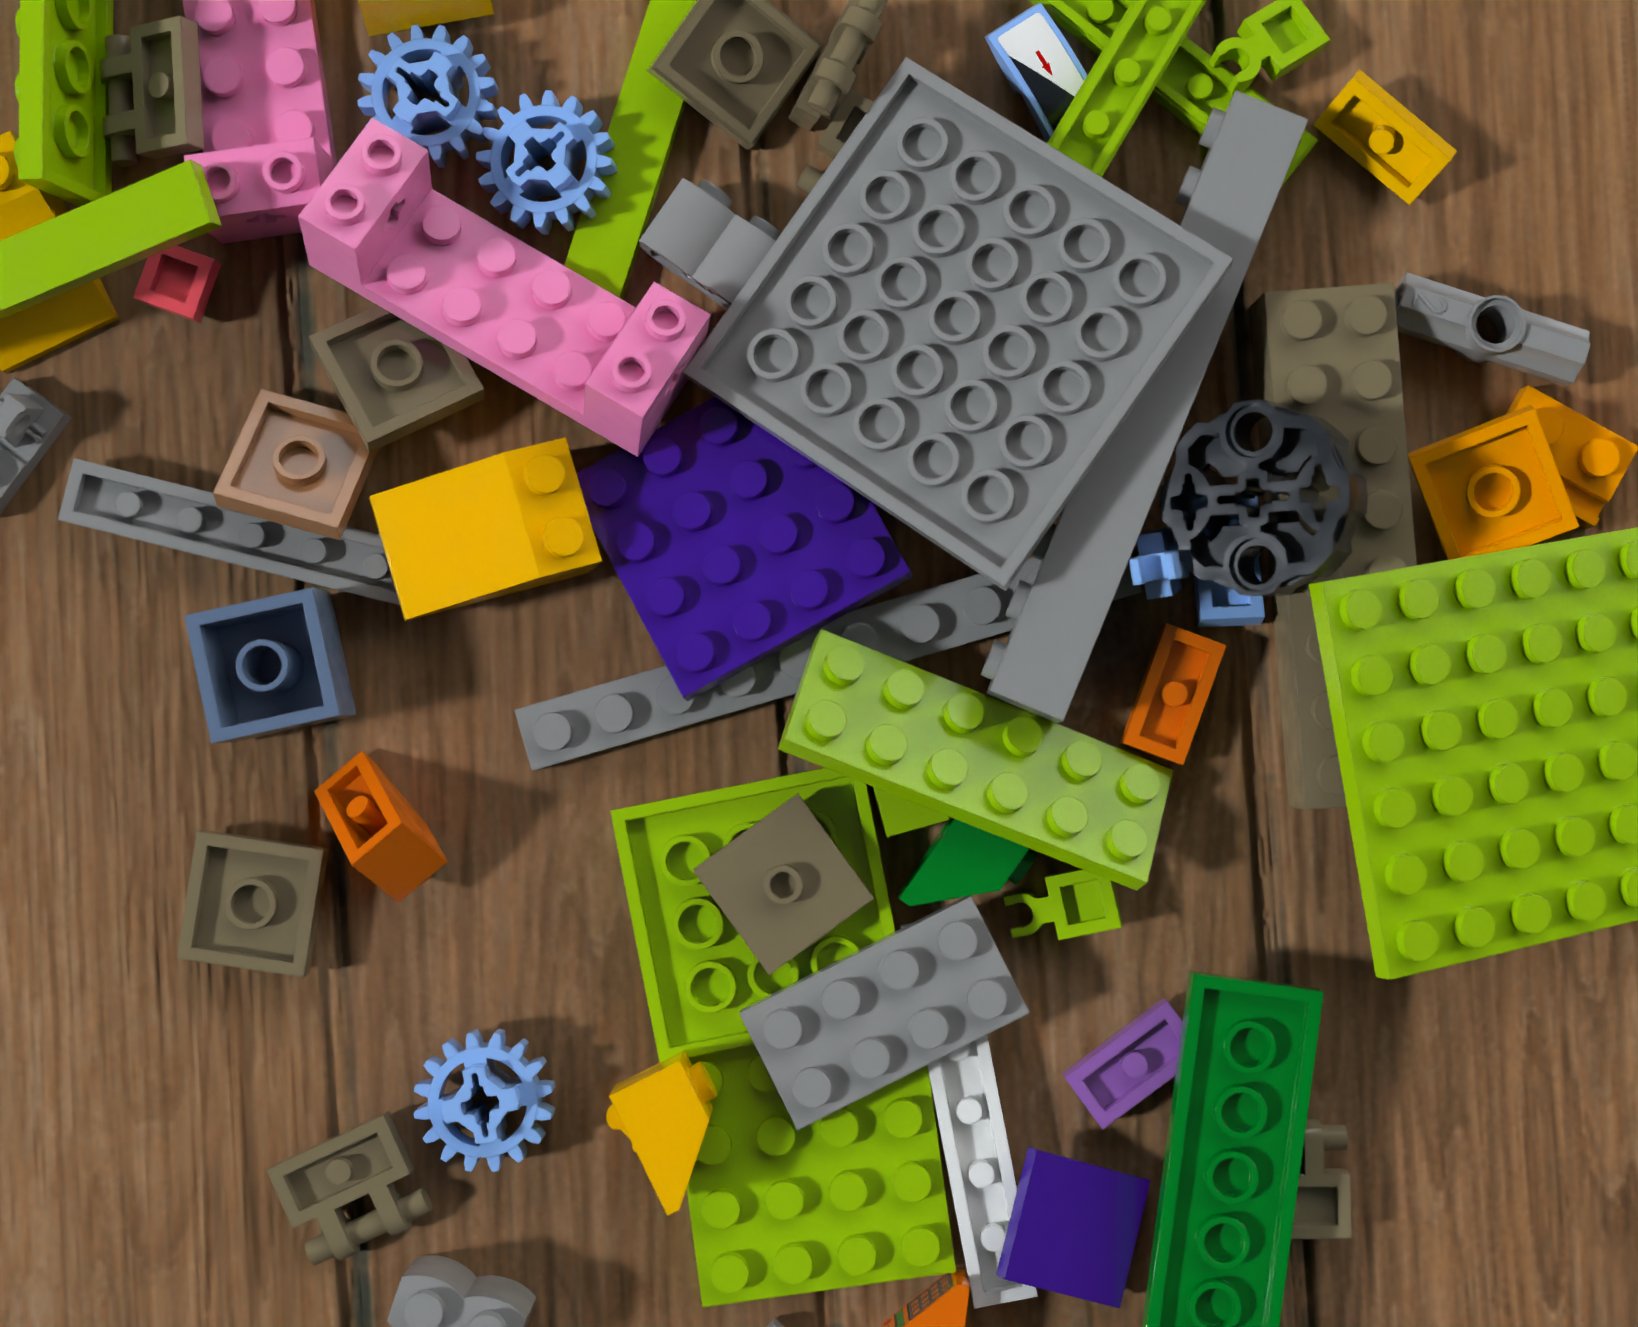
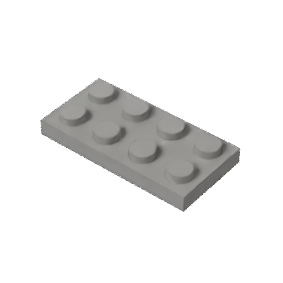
(883, 1012)

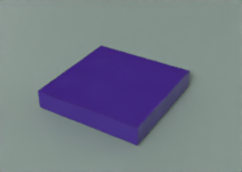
(1073, 1228)

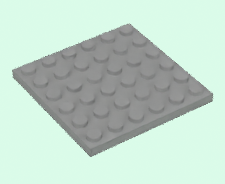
(958, 321)

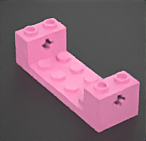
(262, 113)
(497, 297)

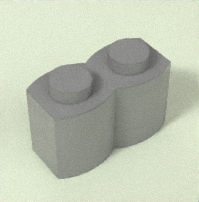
(707, 241)
(448, 1294)

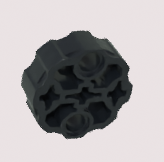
(1229, 552)

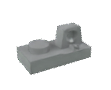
(26, 433)

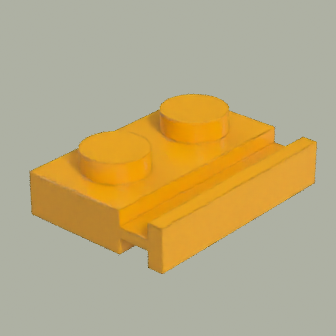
(1585, 453)

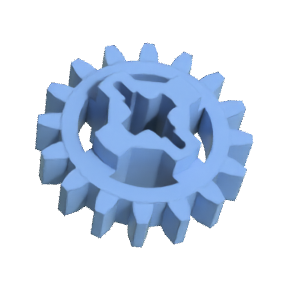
(440, 73)
(526, 181)
(457, 1106)

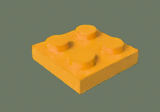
(1493, 487)

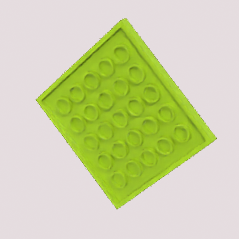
(1488, 746)

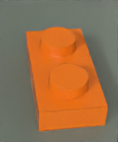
(1173, 694)

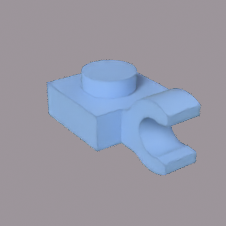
(1158, 564)

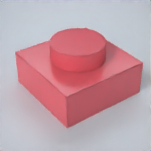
(178, 282)

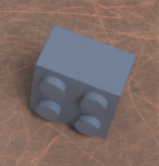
(270, 665)

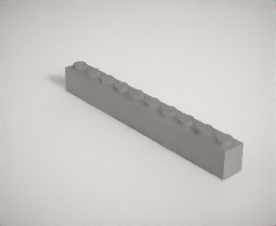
(1100, 524)

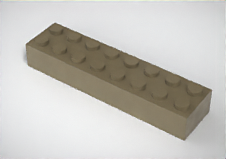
(1340, 361)

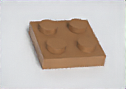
(296, 466)

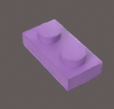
(1128, 1064)

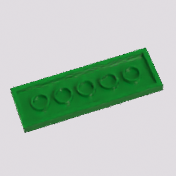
(1233, 1153)

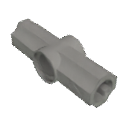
(1523, 340)

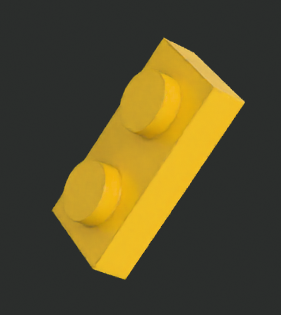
(1385, 137)

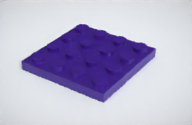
(733, 543)

